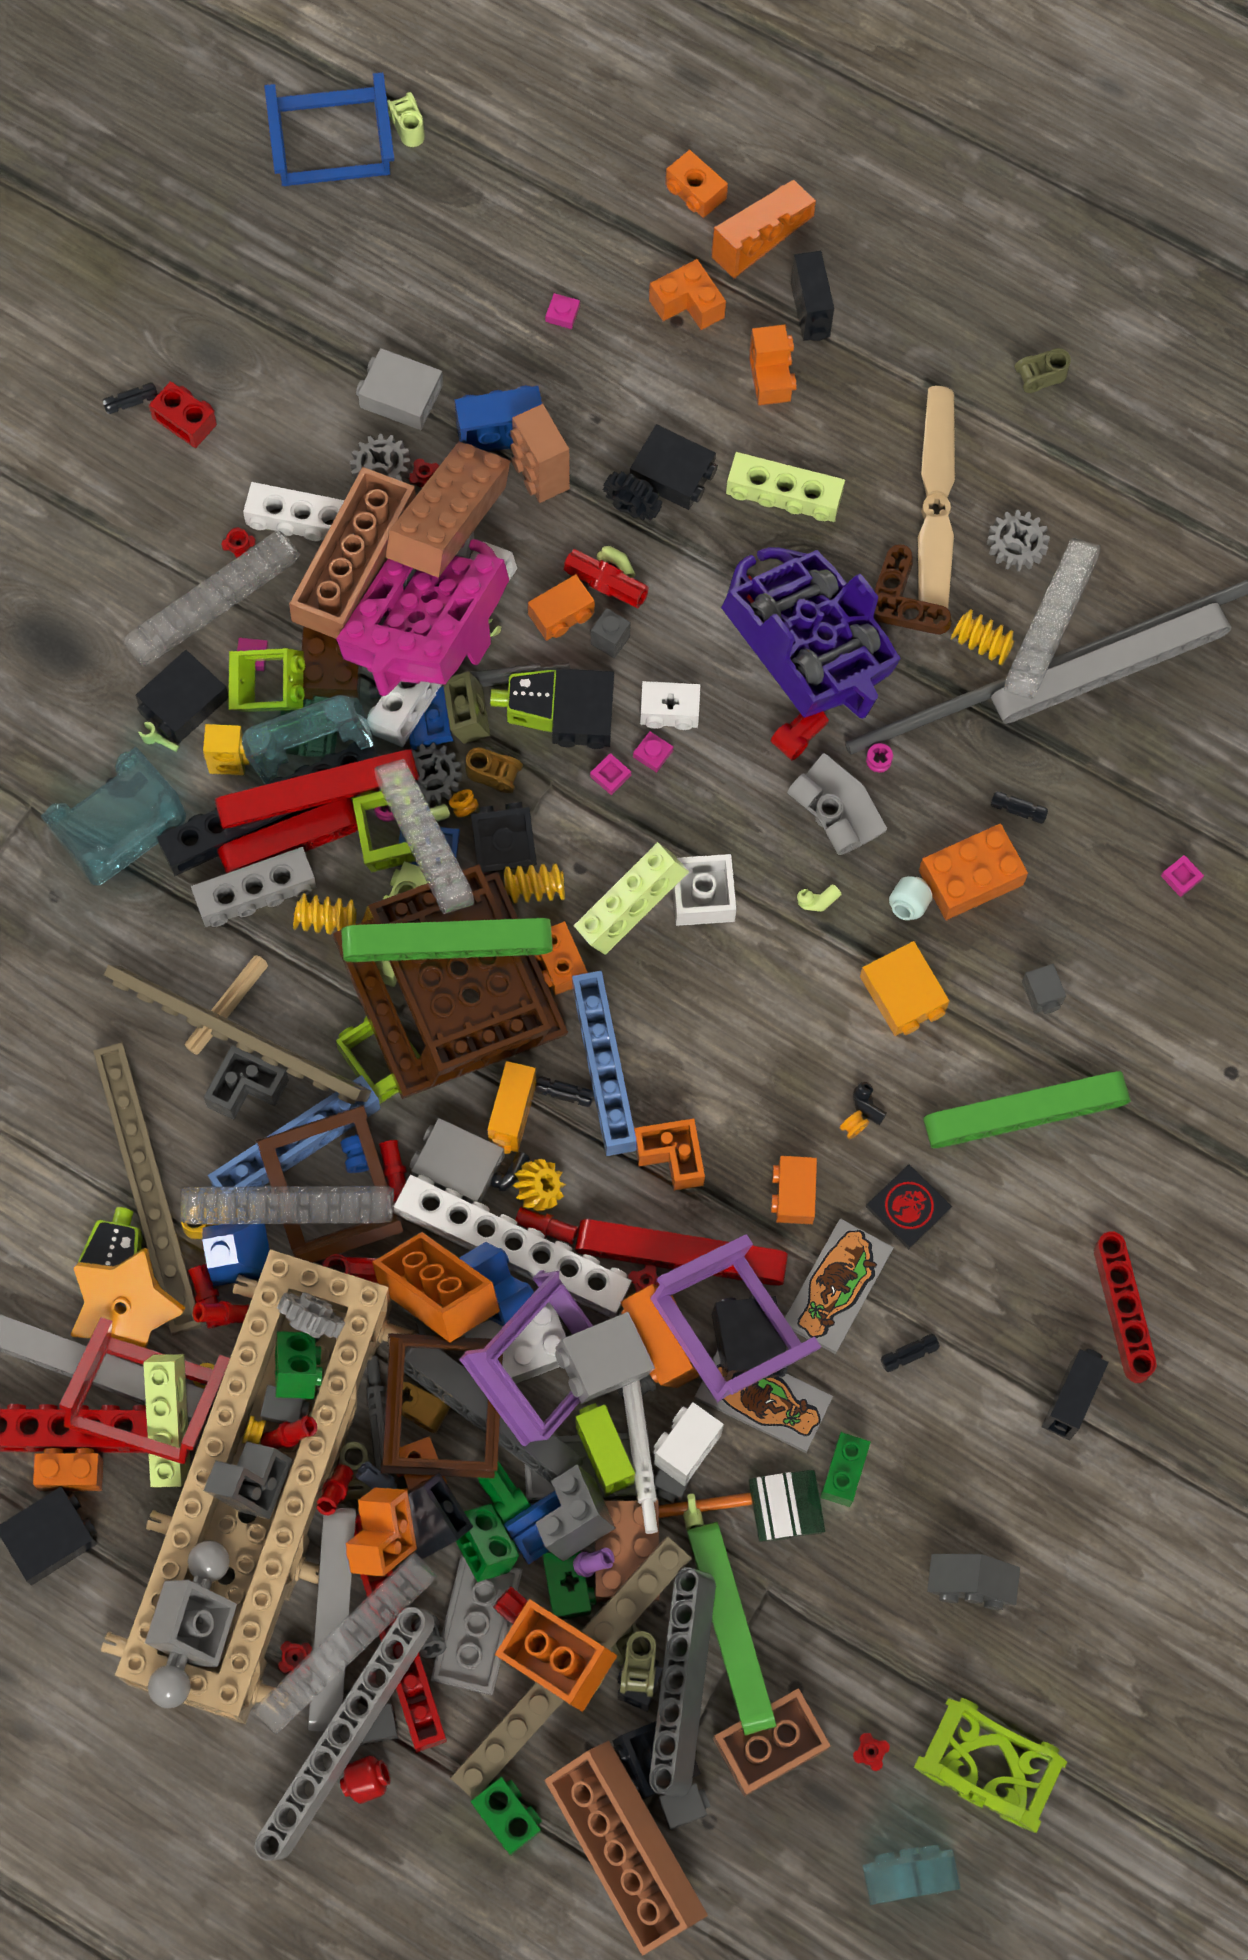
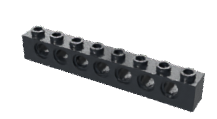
(184, 857)

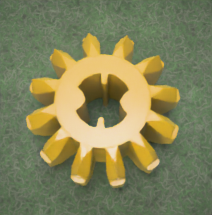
(539, 1185)

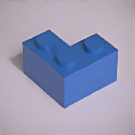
(509, 1291)

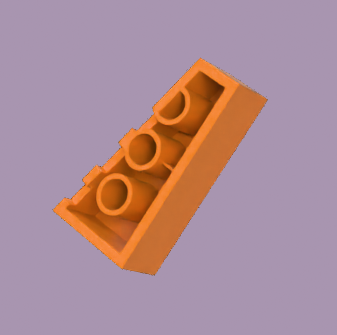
(761, 227)

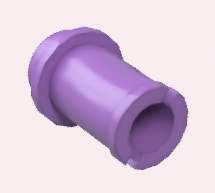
(587, 1563)

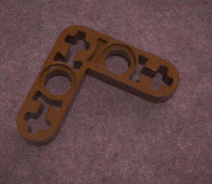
(894, 598)

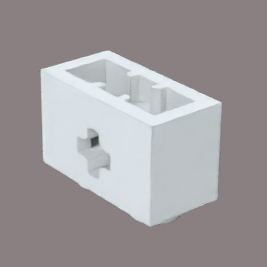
(683, 698)

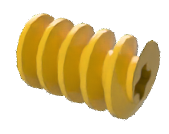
(984, 637)
(534, 883)
(323, 914)

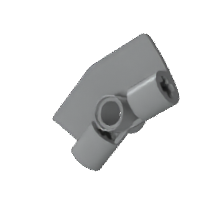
(832, 786)

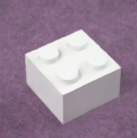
(706, 891)
(688, 1443)

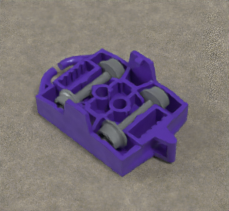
(827, 645)

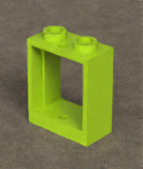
(243, 679)
(383, 857)
(350, 1038)
(604, 1449)

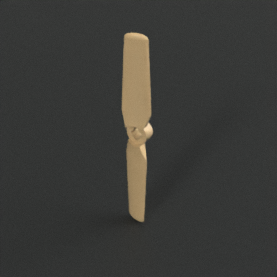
(938, 476)

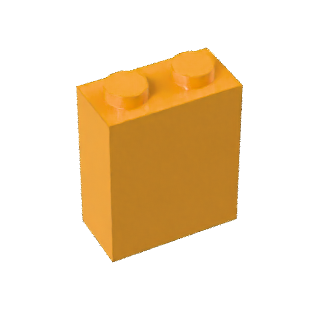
(905, 989)
(512, 1106)

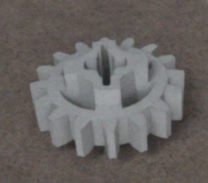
(385, 455)
(1017, 542)
(311, 1315)

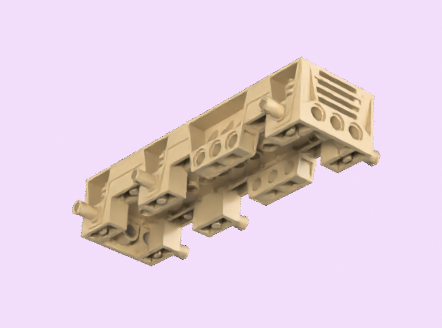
(271, 1551)

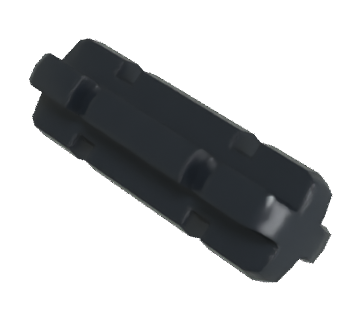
(130, 398)
(1019, 807)
(564, 1091)
(910, 1352)

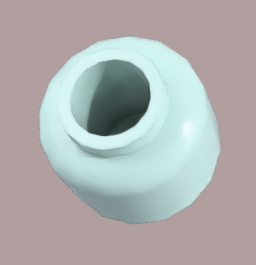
(910, 898)

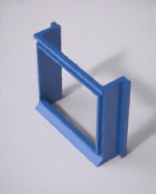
(328, 99)

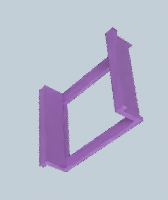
(700, 1269)
(497, 1383)

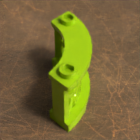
(945, 1770)

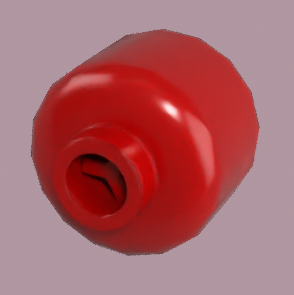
(365, 1779)

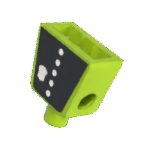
(528, 699)
(113, 1241)

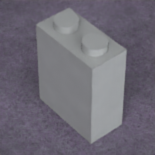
(399, 388)
(457, 1160)
(604, 1358)

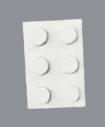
(534, 1347)

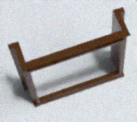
(346, 1238)
(391, 1462)

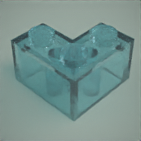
(911, 1874)

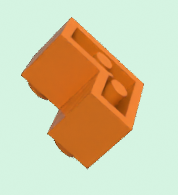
(690, 290)
(770, 364)
(675, 1144)
(385, 1535)

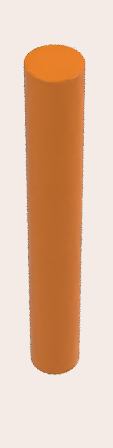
(706, 1504)

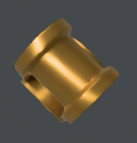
(494, 772)
(424, 1409)

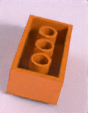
(436, 1286)

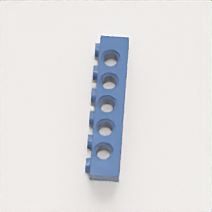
(604, 1063)
(248, 1168)

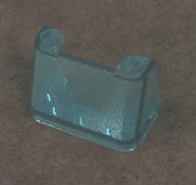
(267, 741)
(117, 819)

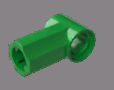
(504, 1495)

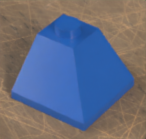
(235, 1251)

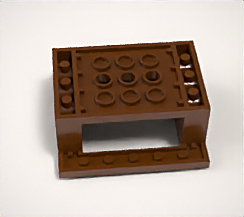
(459, 1036)

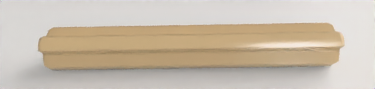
(229, 1001)

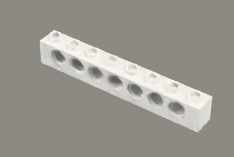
(294, 503)
(414, 701)
(520, 1261)

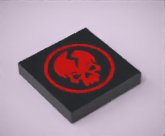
(908, 1206)

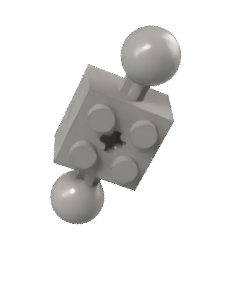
(190, 1624)

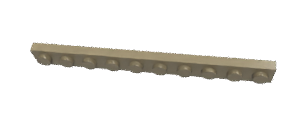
(245, 1038)
(146, 1182)
(539, 1702)

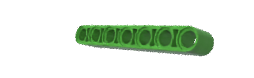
(446, 939)
(1026, 1109)
(733, 1631)

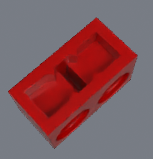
(178, 418)

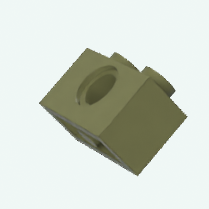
(466, 708)

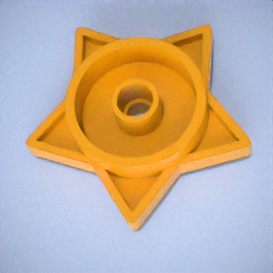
(128, 1283)

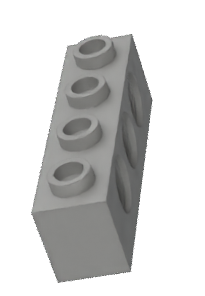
(262, 874)

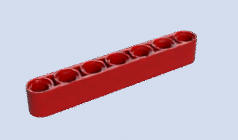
(305, 791)
(670, 1249)

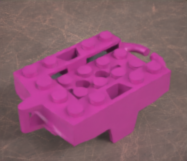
(422, 624)

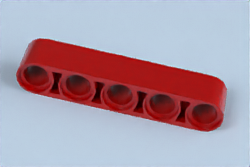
(304, 830)
(1123, 1321)

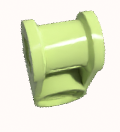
(407, 120)

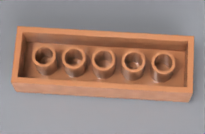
(447, 509)
(350, 553)
(625, 1847)

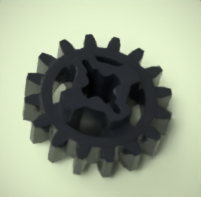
(632, 495)

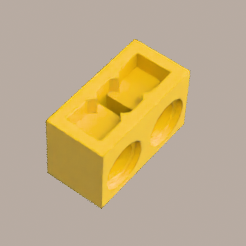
(224, 749)

